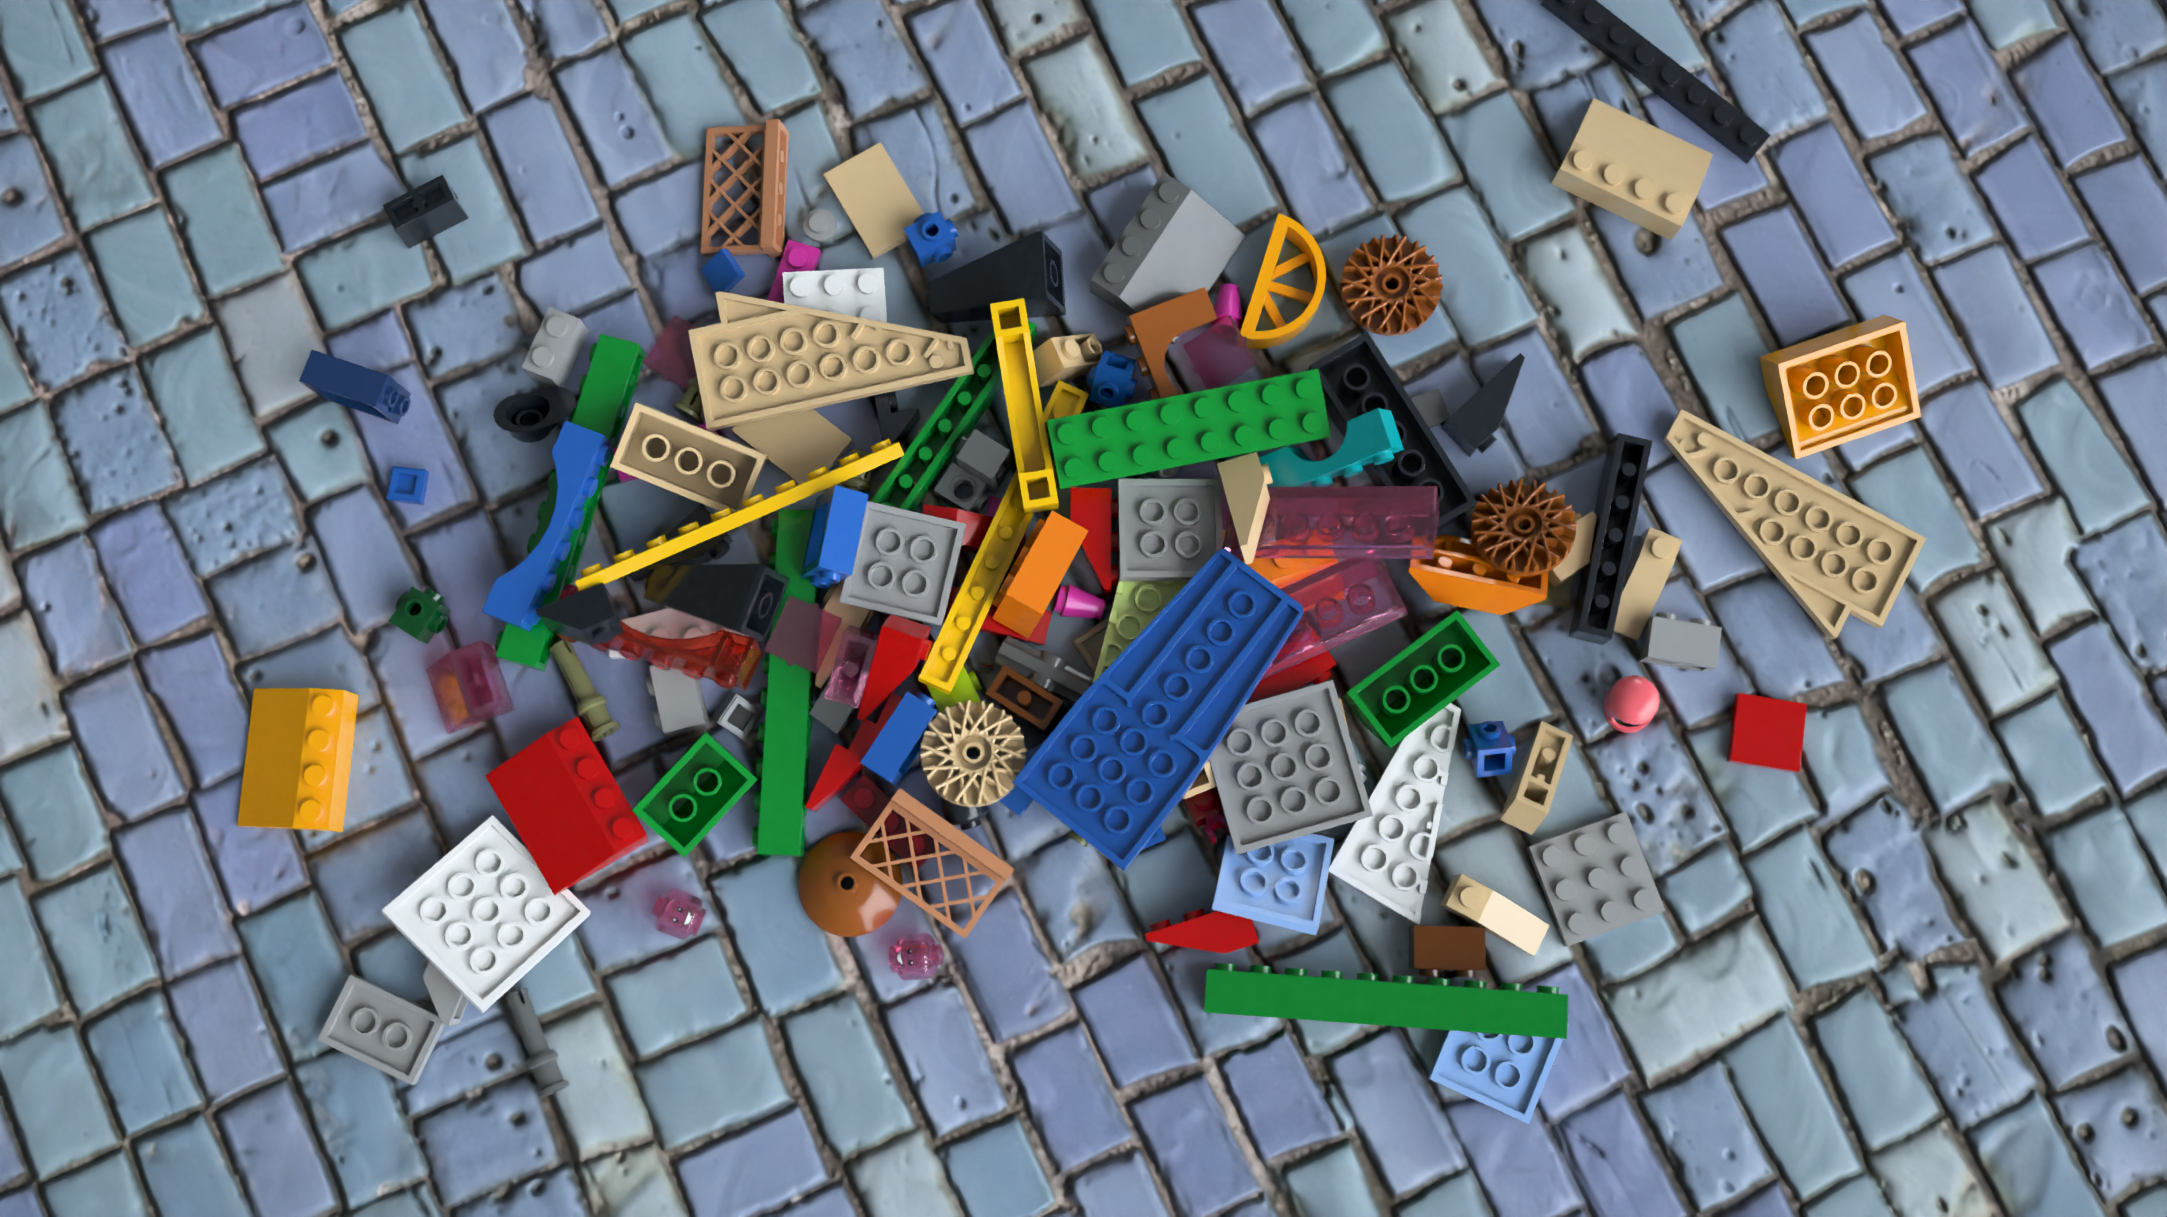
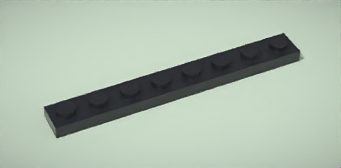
(1661, 75)

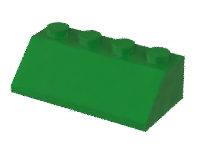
(1421, 680)

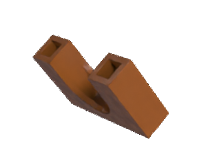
(1157, 327)

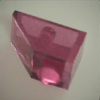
(852, 666)

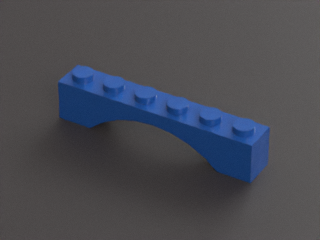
(521, 591)

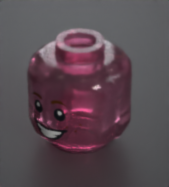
(678, 914)
(915, 956)

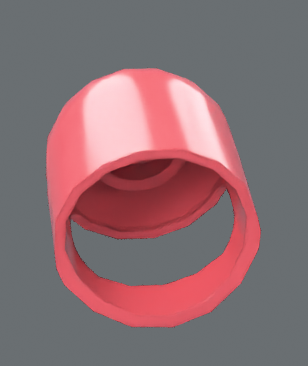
(1631, 701)

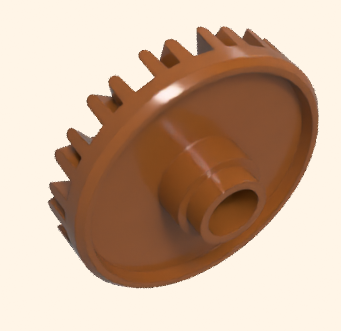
(1397, 264)
(1523, 528)

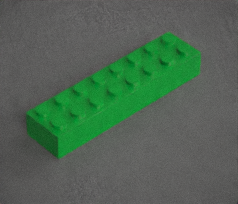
(1187, 429)

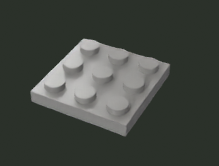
(1167, 527)
(904, 564)
(1595, 879)

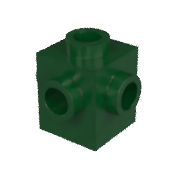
(420, 614)

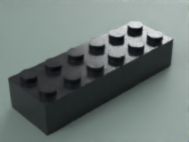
(1359, 381)

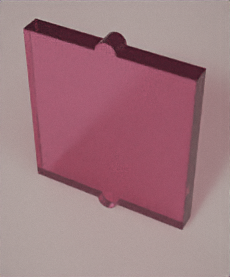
(673, 353)
(1220, 354)
(803, 634)

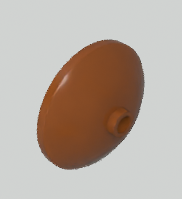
(850, 911)

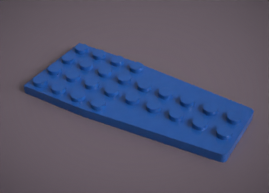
(1161, 709)

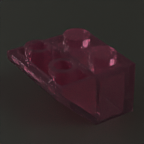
(469, 686)

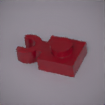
(1207, 811)

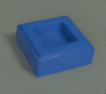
(722, 271)
(407, 485)

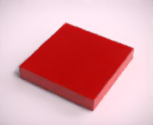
(1767, 732)

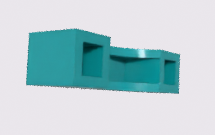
(1367, 440)

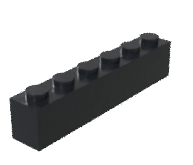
(1612, 539)

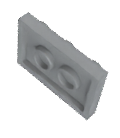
(382, 1029)

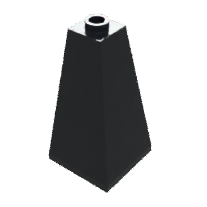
(1019, 270)
(726, 595)

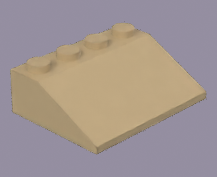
(1633, 169)

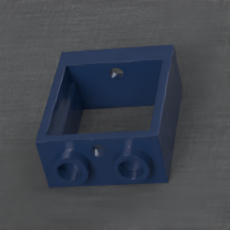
(355, 387)

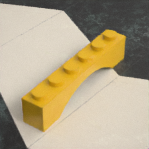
(1024, 406)

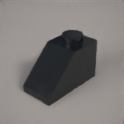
(584, 616)

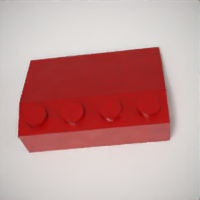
(567, 806)

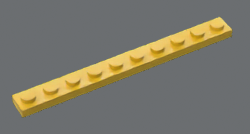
(726, 520)
(989, 566)

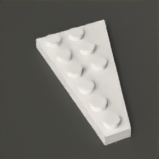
(1393, 849)

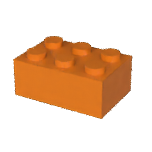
(1037, 573)

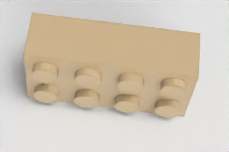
(688, 459)

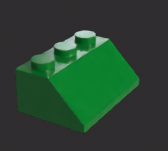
(694, 793)

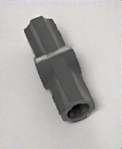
(1043, 669)

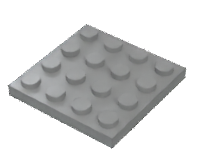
(1288, 769)

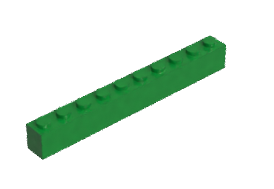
(603, 409)
(787, 707)
(1387, 1003)

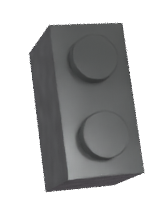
(984, 459)

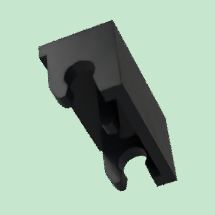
(425, 211)

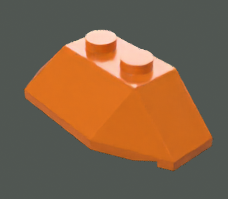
(1465, 580)

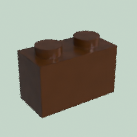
(1024, 699)
(1446, 948)

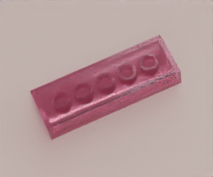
(1346, 523)
(1337, 608)

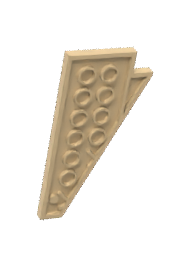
(795, 358)
(1813, 538)

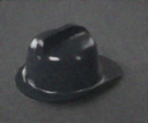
(535, 413)

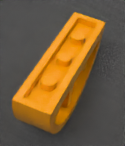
(1311, 253)

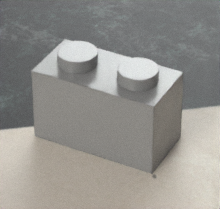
(555, 348)
(1680, 643)
(678, 701)

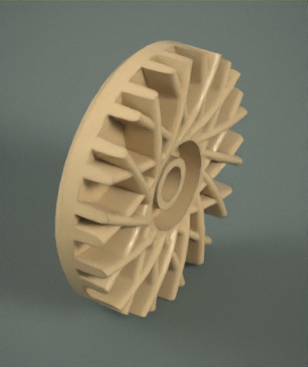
(969, 780)

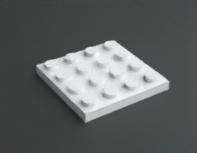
(485, 914)

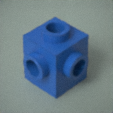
(931, 238)
(1112, 380)
(1489, 748)

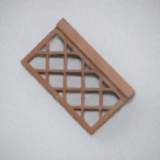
(771, 184)
(952, 839)

